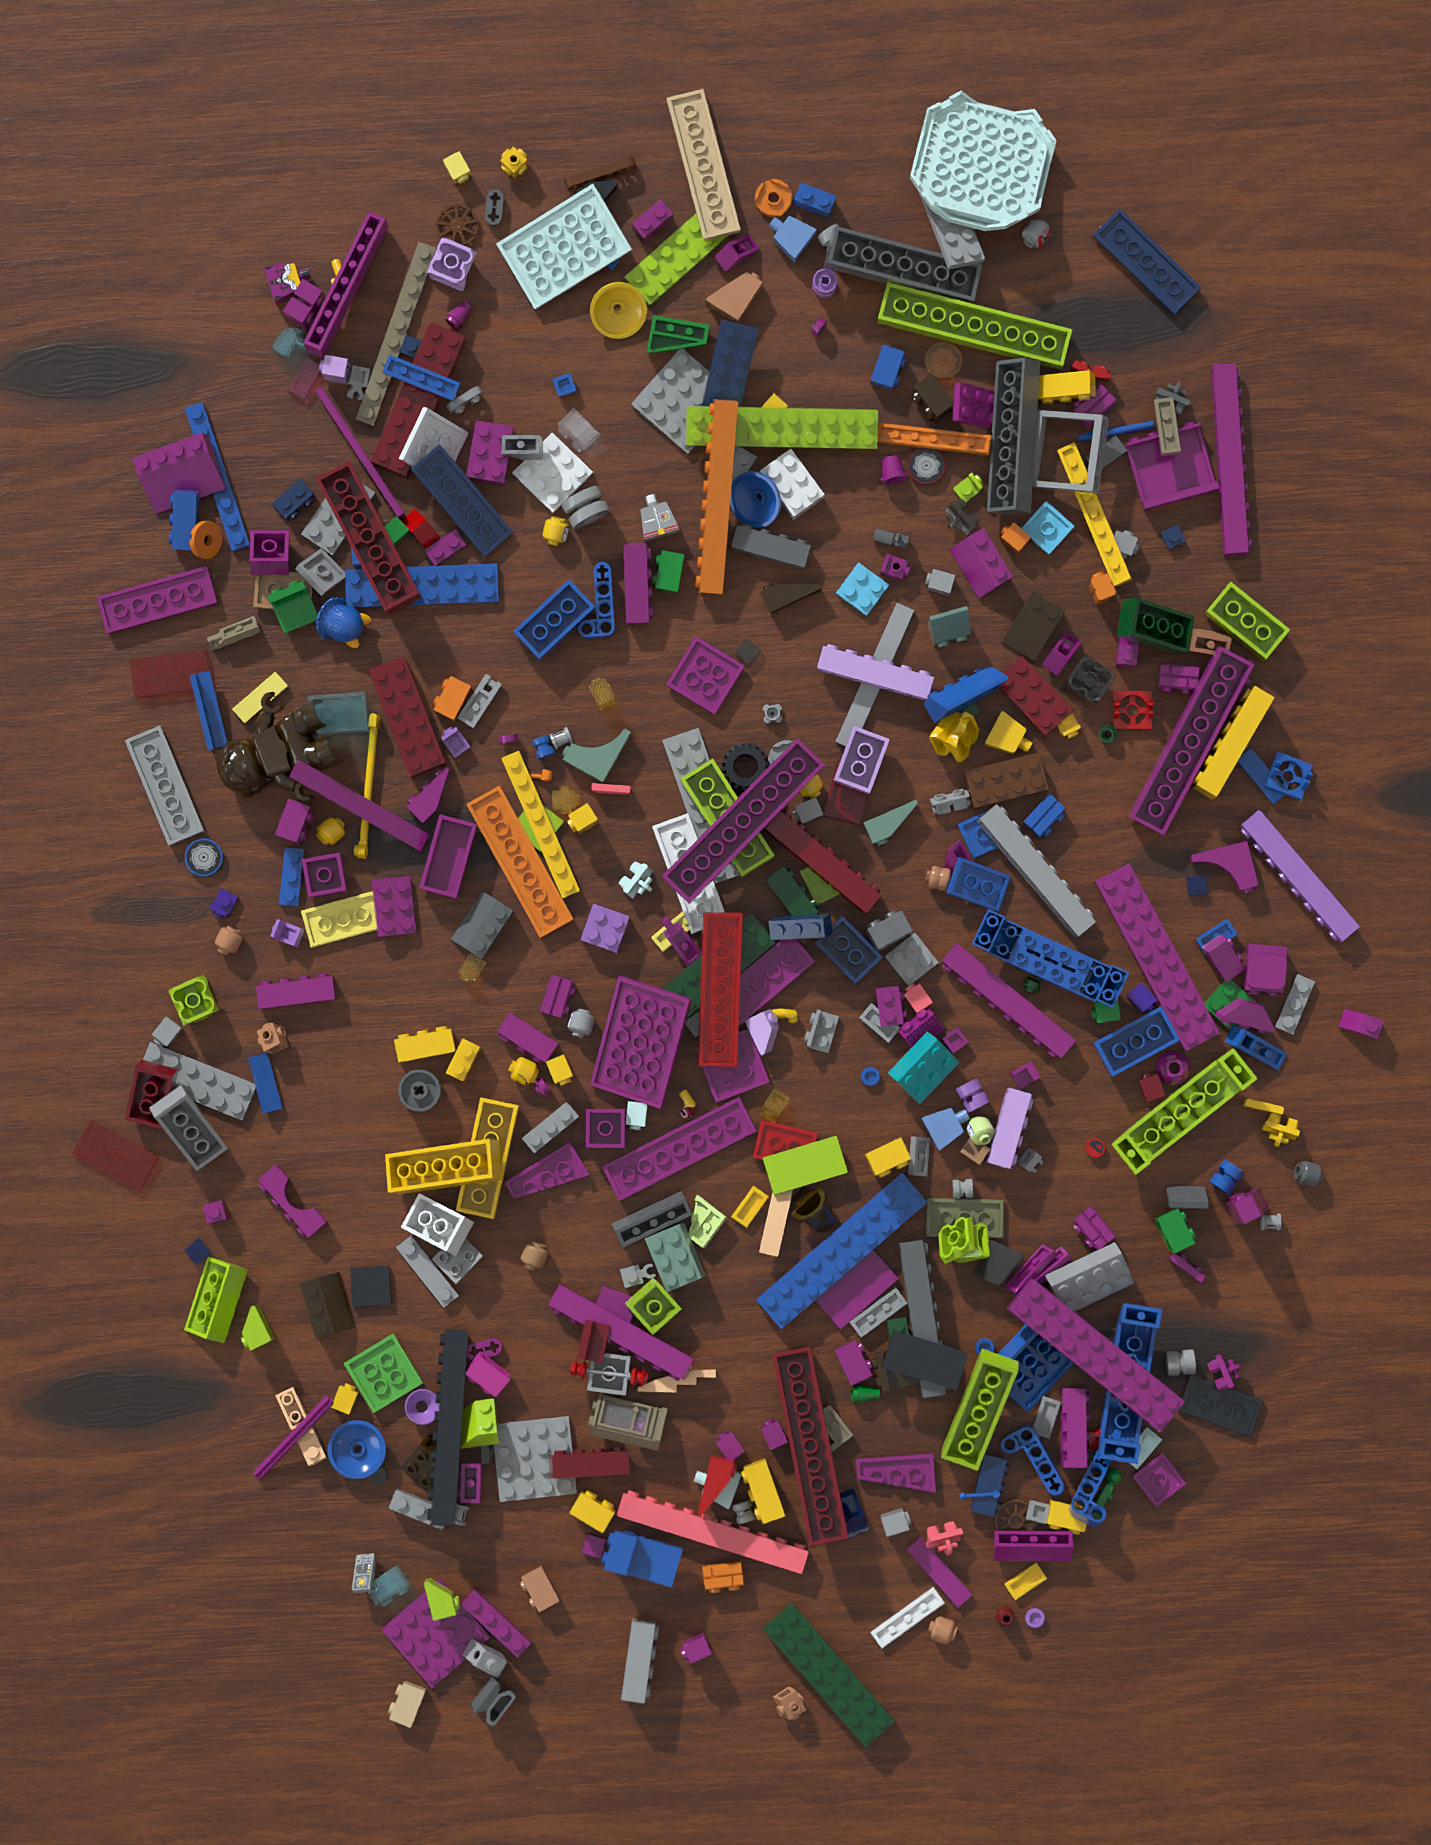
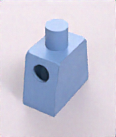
(792, 236)
(945, 1126)

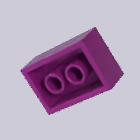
(485, 459)

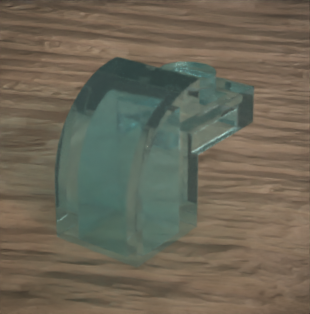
(288, 341)

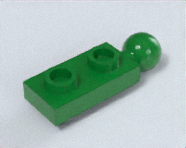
(1113, 1477)

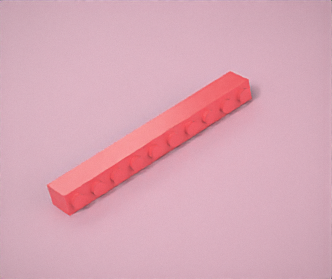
(712, 1532)

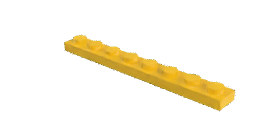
(1095, 517)
(540, 824)

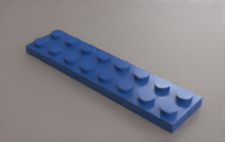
(435, 584)

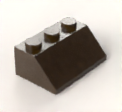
(327, 1305)

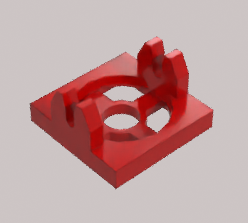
(1146, 696)

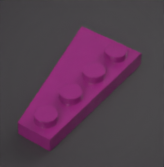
(550, 1171)
(903, 1471)

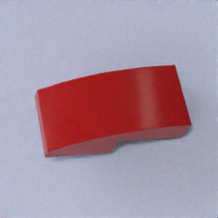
(1101, 373)

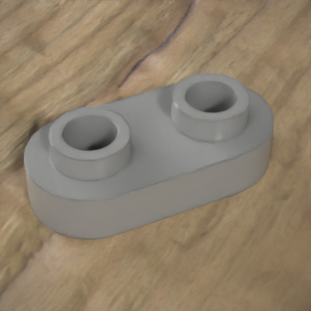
(471, 396)

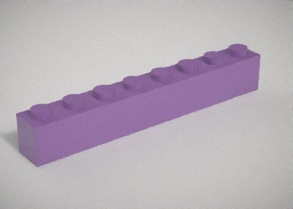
(1299, 876)

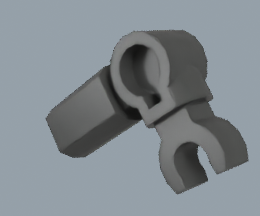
(900, 541)

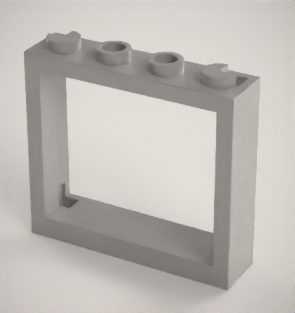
(1096, 454)

